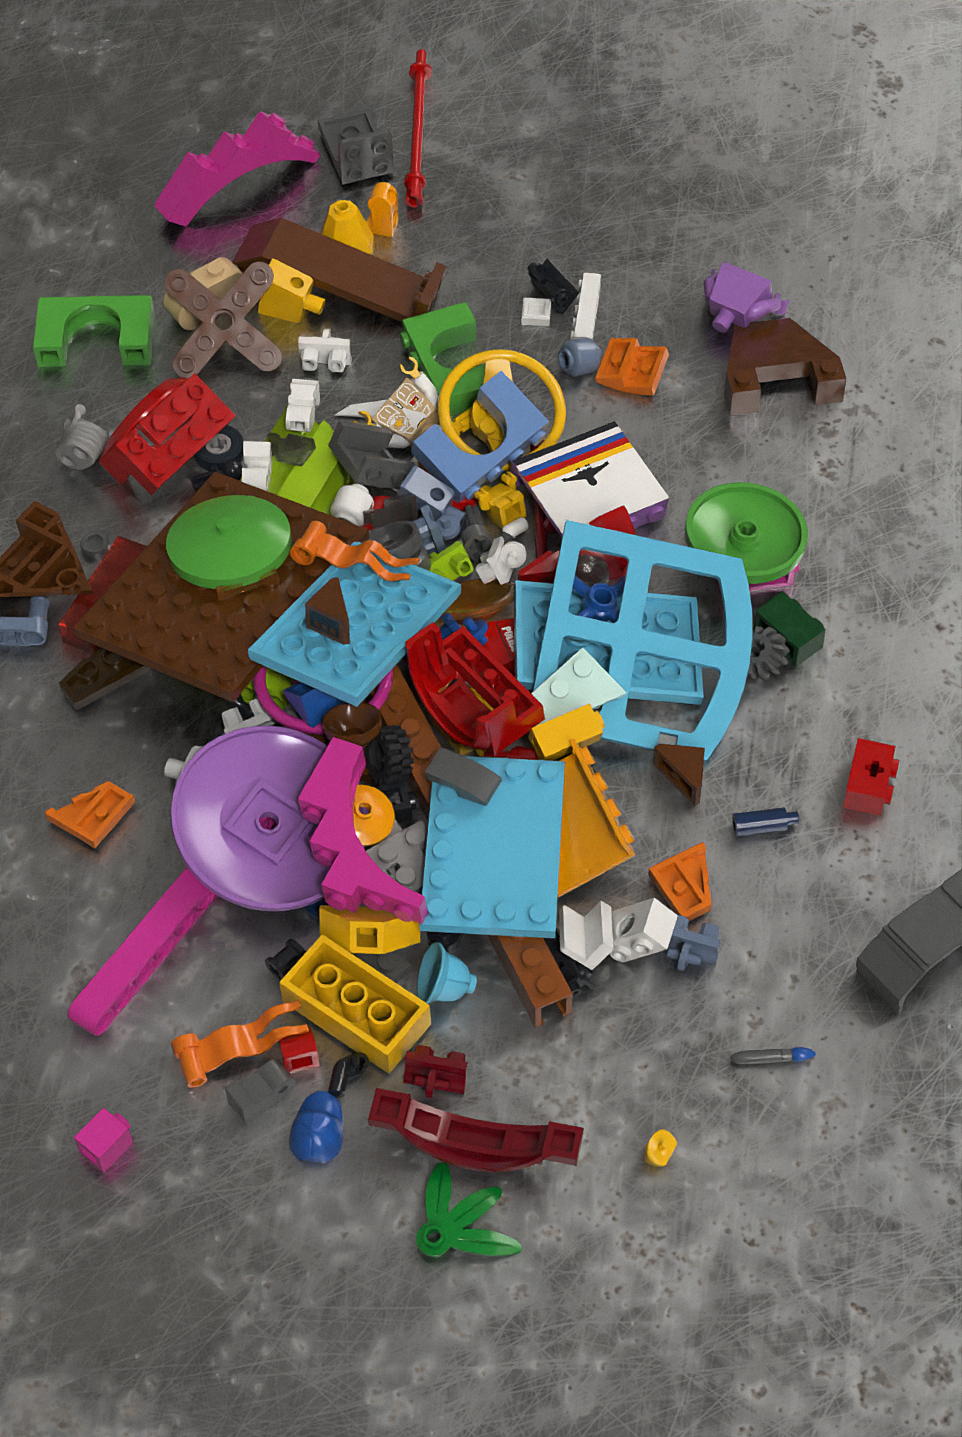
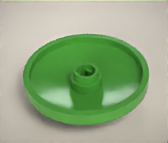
(749, 525)
(228, 541)

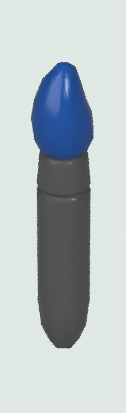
(795, 1054)

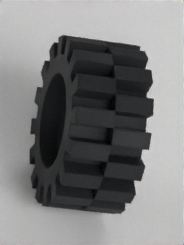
(389, 756)

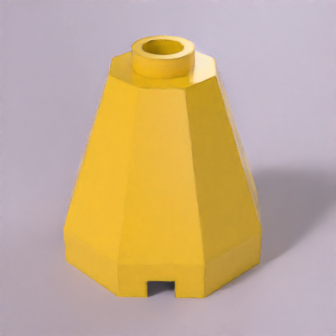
(348, 226)

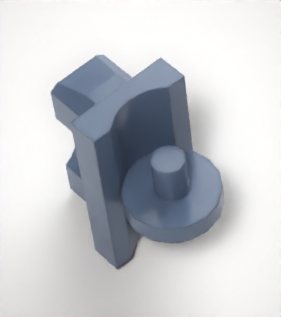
(436, 532)
(691, 946)

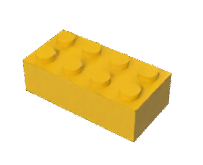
(356, 1003)

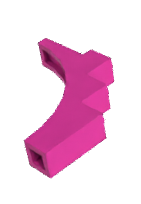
(231, 157)
(353, 874)

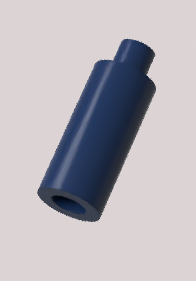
(763, 821)

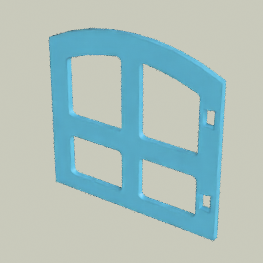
(628, 638)

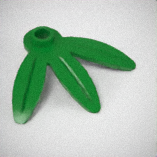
(452, 1224)

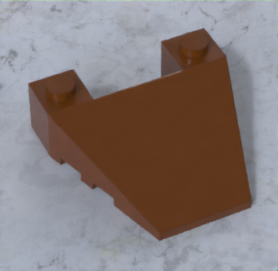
(779, 352)

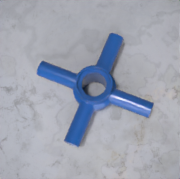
(599, 599)

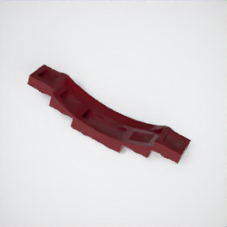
(471, 1141)

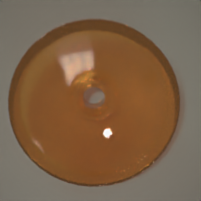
(481, 600)

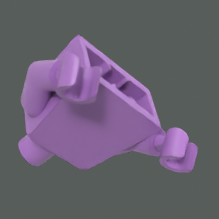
(740, 297)

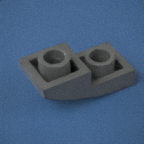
(466, 776)

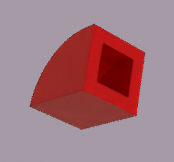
(299, 1052)

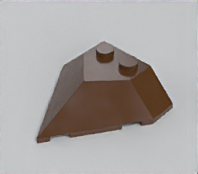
(41, 558)

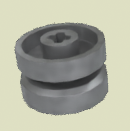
(402, 541)

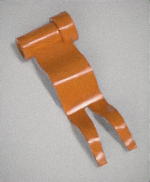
(318, 543)
(230, 1042)

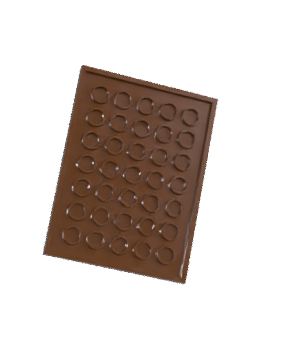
(184, 627)

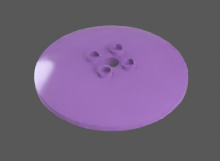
(219, 810)

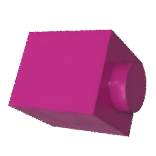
(104, 1139)

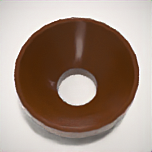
(349, 720)

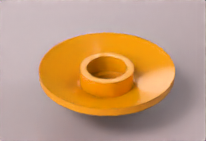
(376, 825)

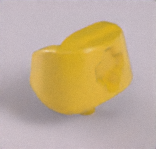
(659, 1148)

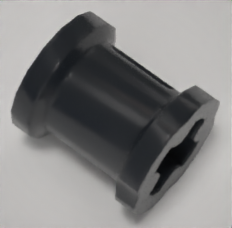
(285, 959)

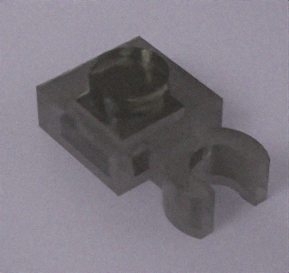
(292, 449)

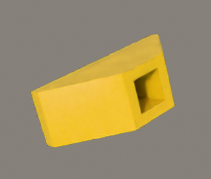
(367, 930)

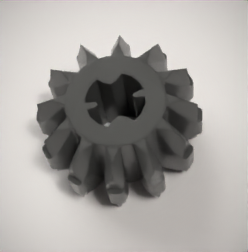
(767, 653)

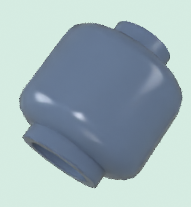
(579, 356)

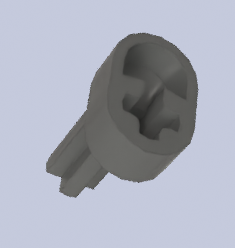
(476, 536)

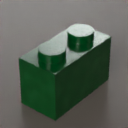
(802, 632)

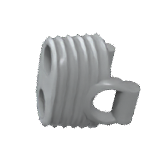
(81, 440)

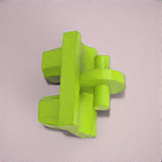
(451, 562)

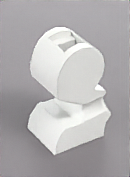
(302, 404)
(257, 464)

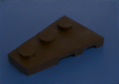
(99, 676)

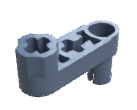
(24, 630)

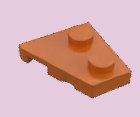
(93, 813)
(684, 882)

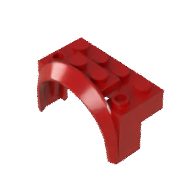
(157, 419)
(457, 708)

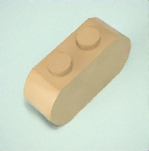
(217, 277)

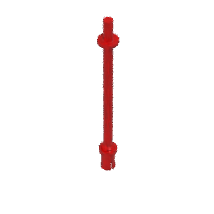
(415, 181)

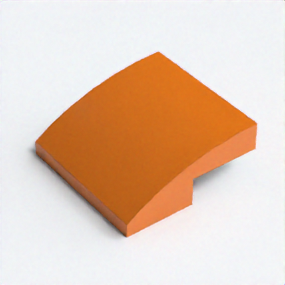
(631, 366)

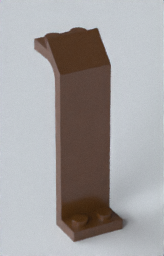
(342, 268)

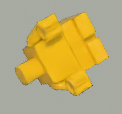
(502, 501)

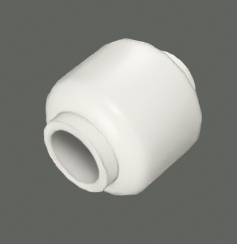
(351, 502)

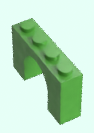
(63, 316)
(435, 332)

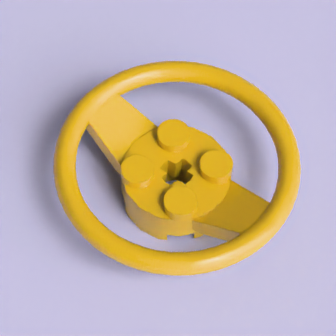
(481, 420)

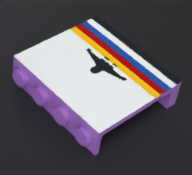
(590, 478)

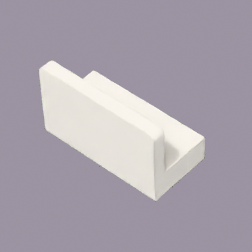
(587, 937)

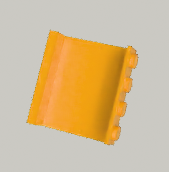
(589, 828)

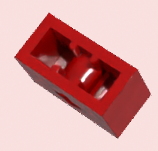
(869, 777)

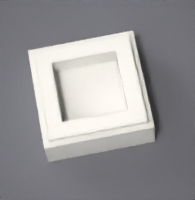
(536, 312)

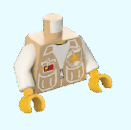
(408, 410)

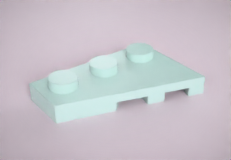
(576, 685)

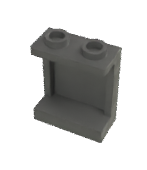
(365, 455)

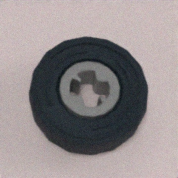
(231, 447)

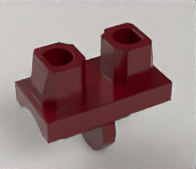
(436, 1072)

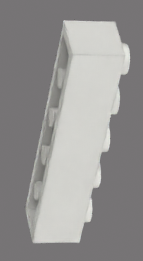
(587, 307)

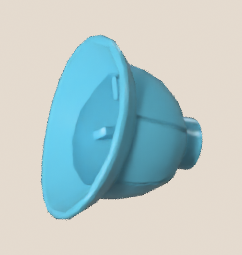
(443, 976)

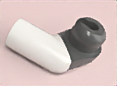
(513, 529)

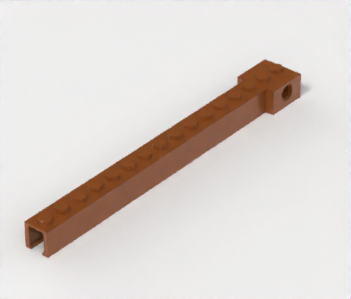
(523, 958)

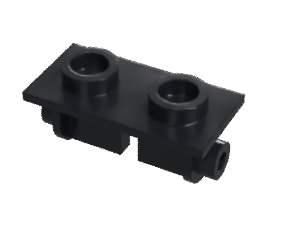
(553, 284)
(573, 971)

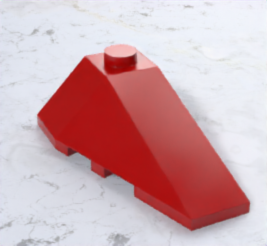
(543, 567)

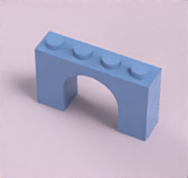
(465, 472)

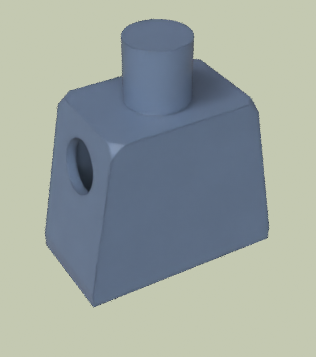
(432, 493)

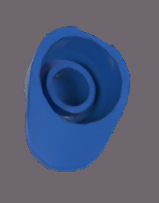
(317, 1128)

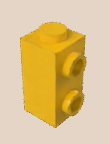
(552, 737)

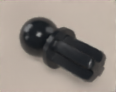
(230, 468)

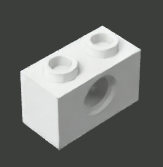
(641, 929)

